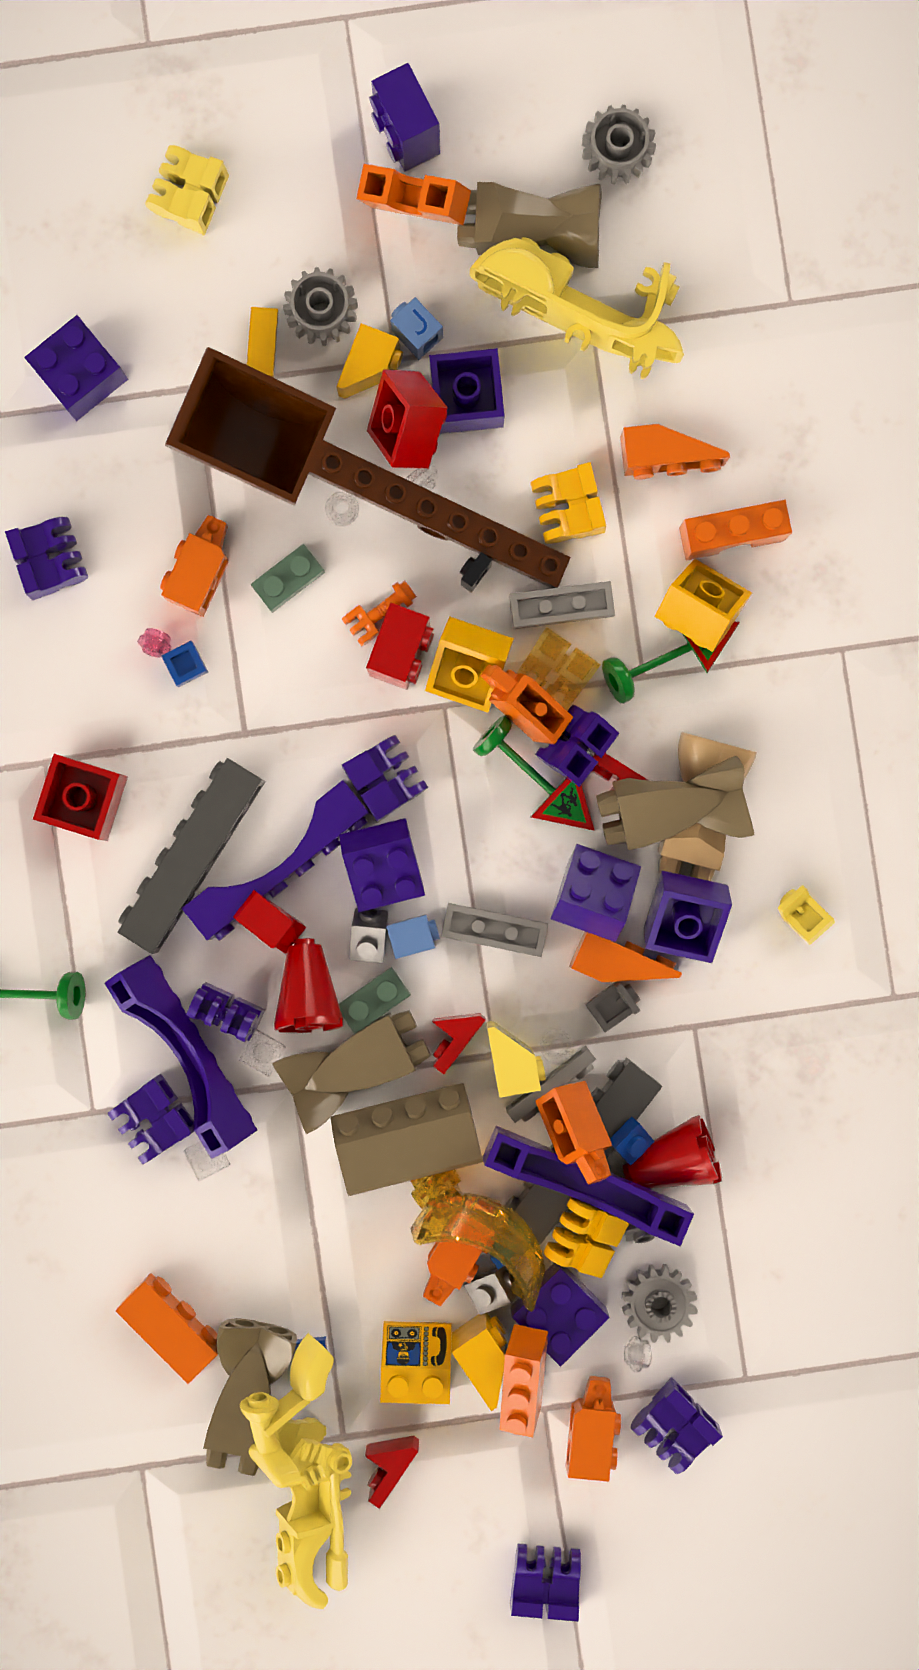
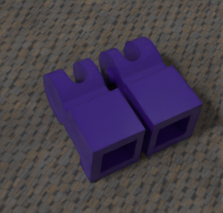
(31, 552)
(585, 733)
(368, 772)
(211, 1007)
(167, 1125)
(692, 1424)
(557, 1591)

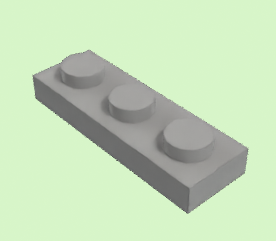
(562, 605)
(494, 930)
(577, 1066)

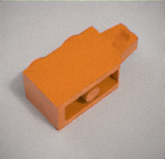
(197, 568)
(527, 704)
(576, 1129)
(449, 1268)
(592, 1433)

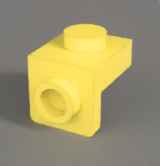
(804, 914)

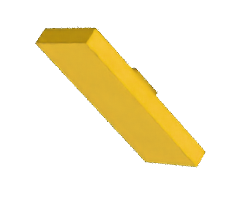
(262, 339)

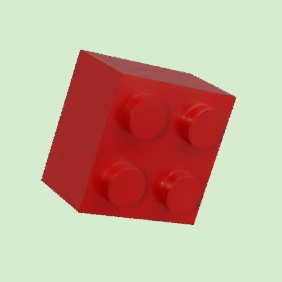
(406, 419)
(399, 646)
(80, 797)

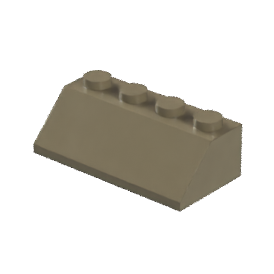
(406, 1139)

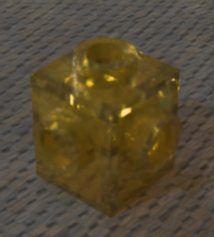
(435, 1185)

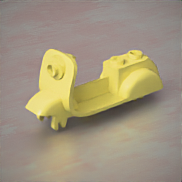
(538, 283)

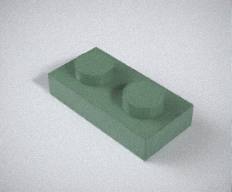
(287, 578)
(373, 1000)

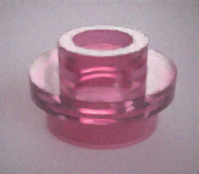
(154, 642)

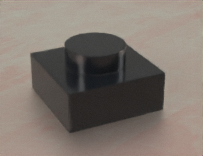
(474, 571)

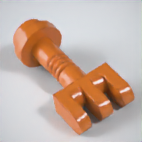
(367, 621)

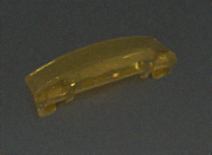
(490, 1227)

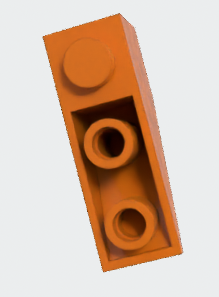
(661, 449)
(615, 963)

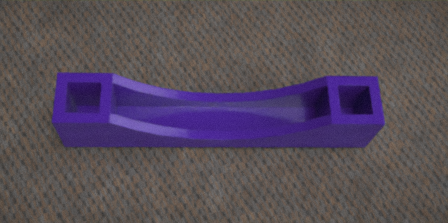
(333, 815)
(218, 1113)
(618, 1196)

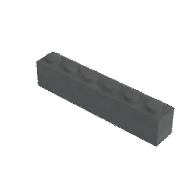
(190, 856)
(623, 1096)

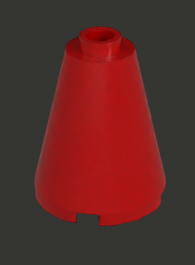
(307, 991)
(677, 1159)

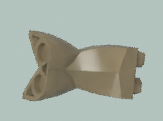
(563, 221)
(664, 808)
(363, 1061)
(254, 1358)

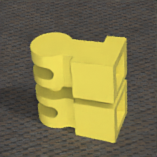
(203, 185)

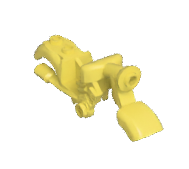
(295, 1458)

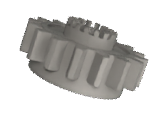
(621, 126)
(320, 288)
(667, 1319)

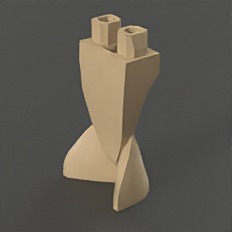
(697, 843)

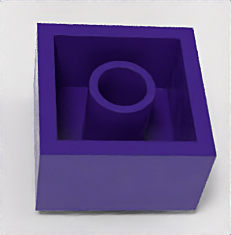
(405, 117)
(76, 367)
(470, 389)
(381, 865)
(596, 892)
(687, 917)
(565, 1311)

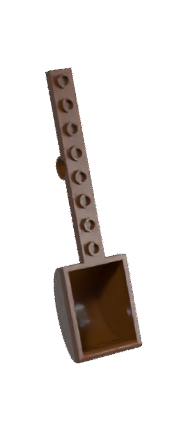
(275, 438)

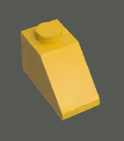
(368, 357)

